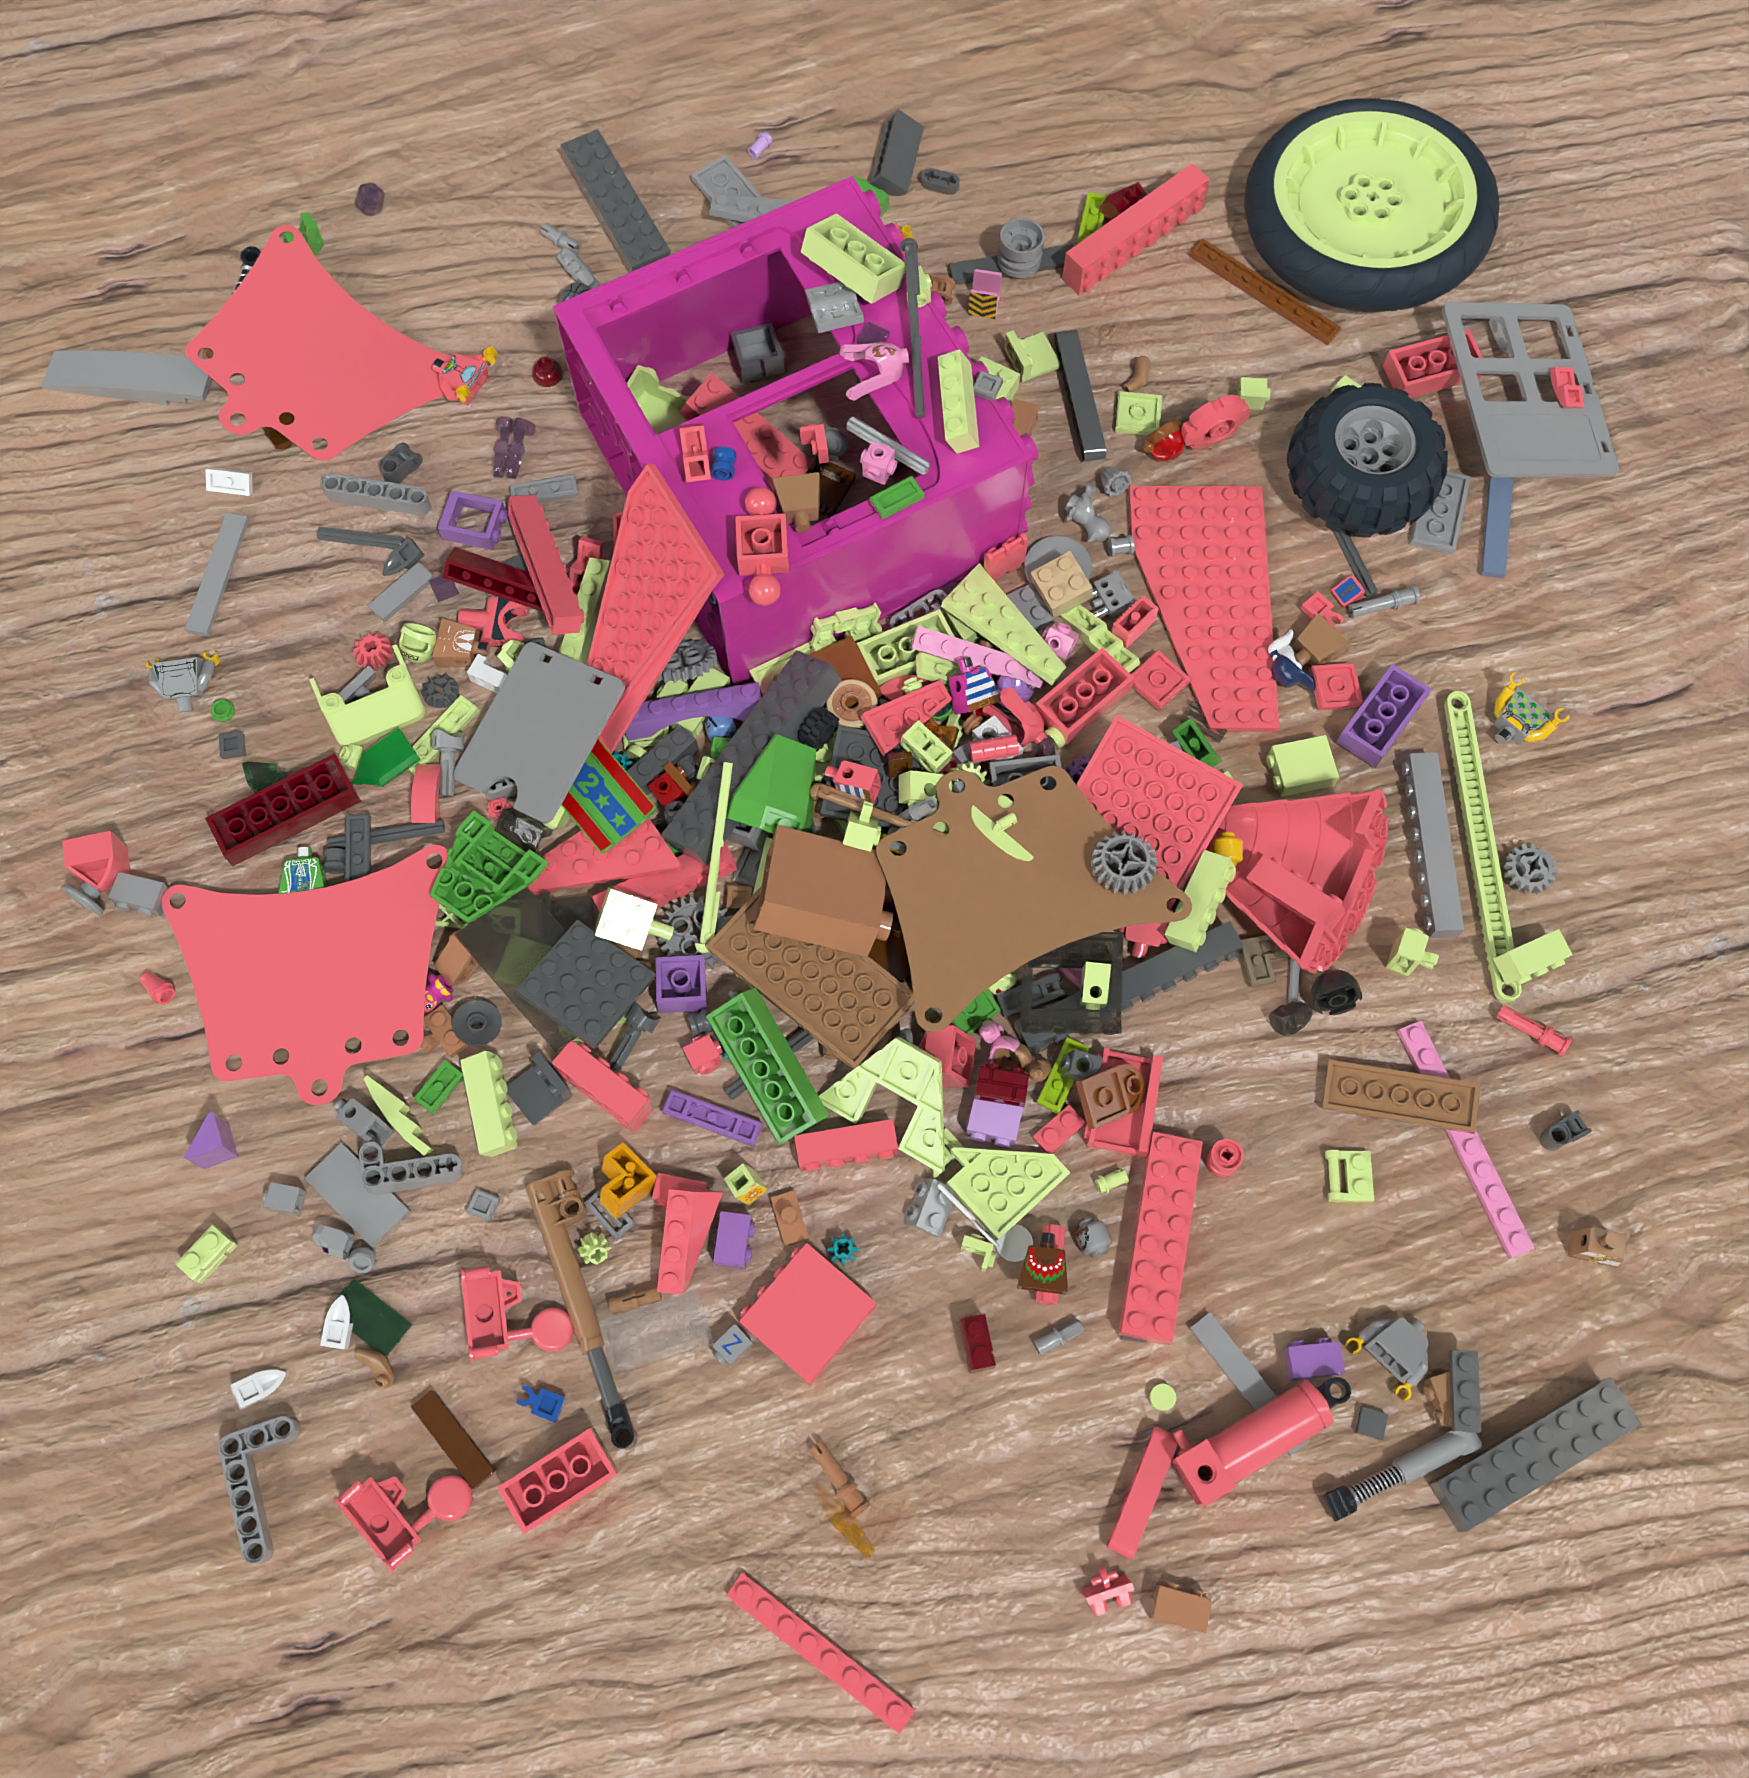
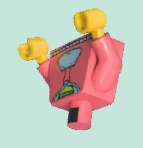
(464, 374)

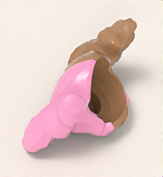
(1006, 1046)

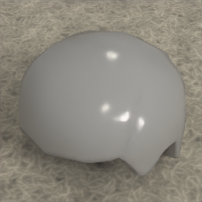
(836, 443)

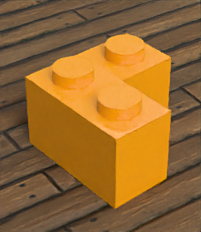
(629, 1180)

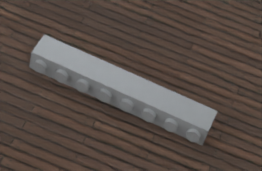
(1433, 845)

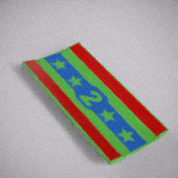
(606, 800)

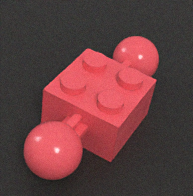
(762, 545)

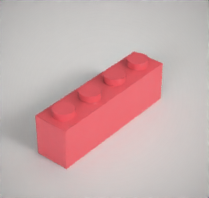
(1296, 894)
(846, 1144)

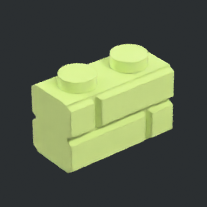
(206, 1254)

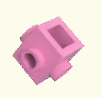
(878, 462)
(1061, 639)

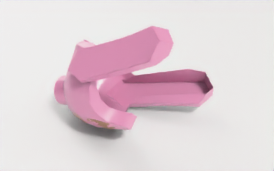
(885, 355)

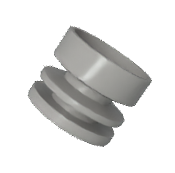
(1020, 247)

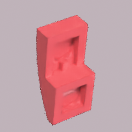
(1565, 389)

